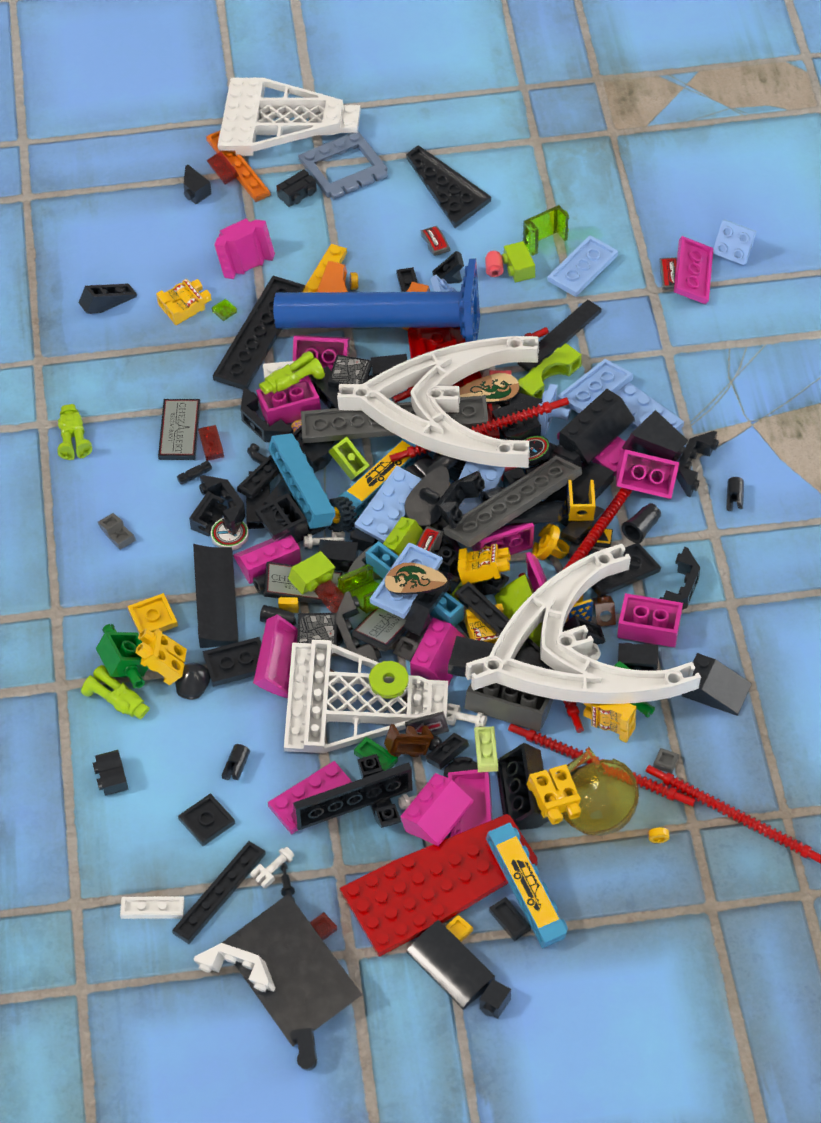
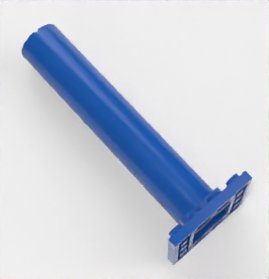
(384, 308)

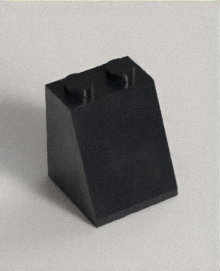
(657, 438)

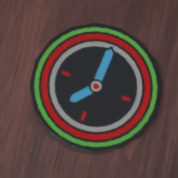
(539, 449)

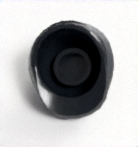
(193, 682)

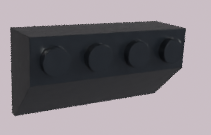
(596, 426)
(514, 793)

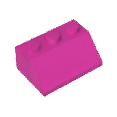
(321, 347)
(289, 402)
(646, 473)
(515, 536)
(254, 559)
(649, 620)
(435, 651)
(436, 810)

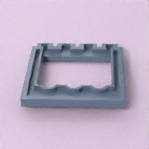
(350, 183)

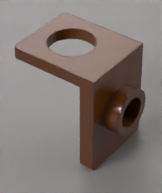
(602, 604)

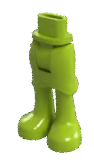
(284, 377)
(72, 425)
(121, 698)

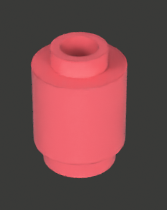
(494, 264)

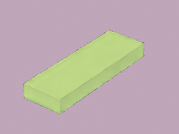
(486, 749)

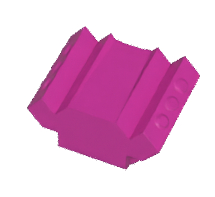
(243, 247)

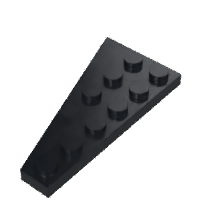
(451, 191)

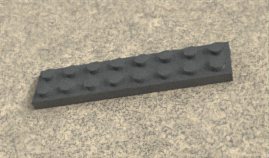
(513, 501)

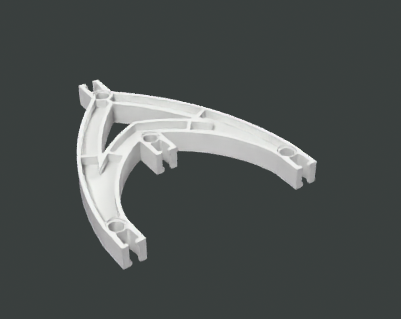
(434, 395)
(574, 674)

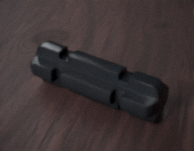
(194, 472)

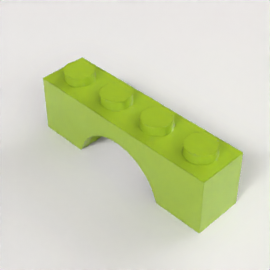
(563, 362)

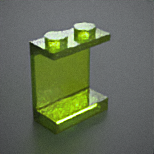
(544, 225)
(362, 584)

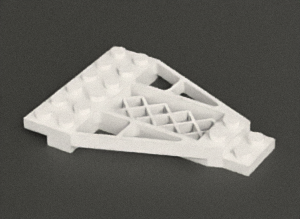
(247, 104)
(309, 700)

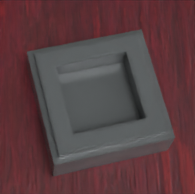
(666, 760)

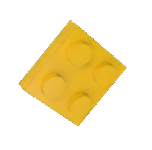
(153, 614)

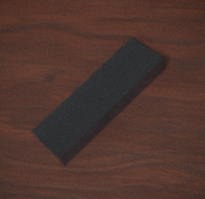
(215, 596)
(469, 650)
(352, 796)

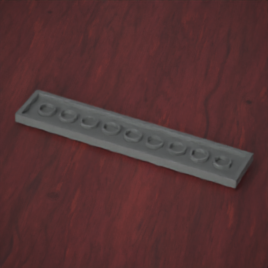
(337, 424)

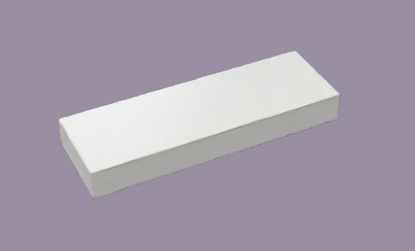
(152, 907)

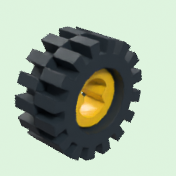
(343, 514)

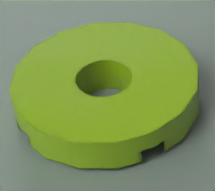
(384, 670)

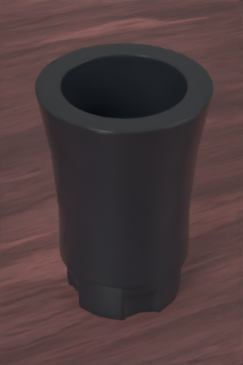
(640, 524)

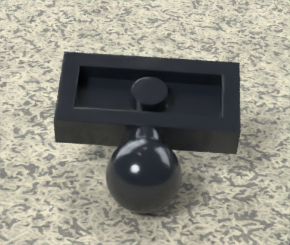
(445, 751)

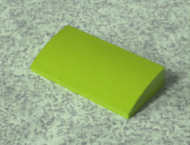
(512, 598)

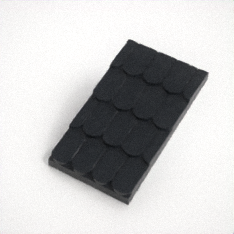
(305, 972)

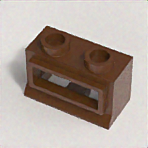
(409, 743)

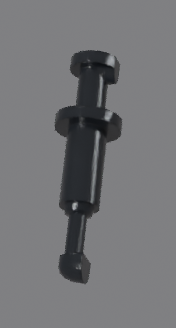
(287, 888)

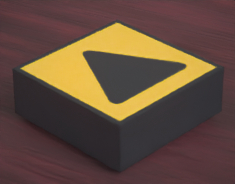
(605, 539)

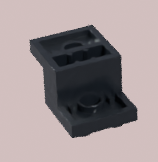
(520, 430)
(284, 518)

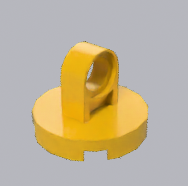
(549, 543)

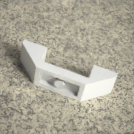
(214, 958)

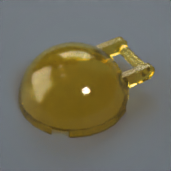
(606, 793)

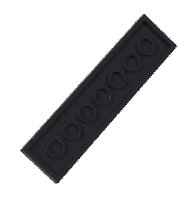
(254, 337)

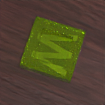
(224, 309)

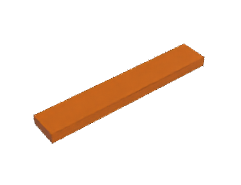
(247, 176)

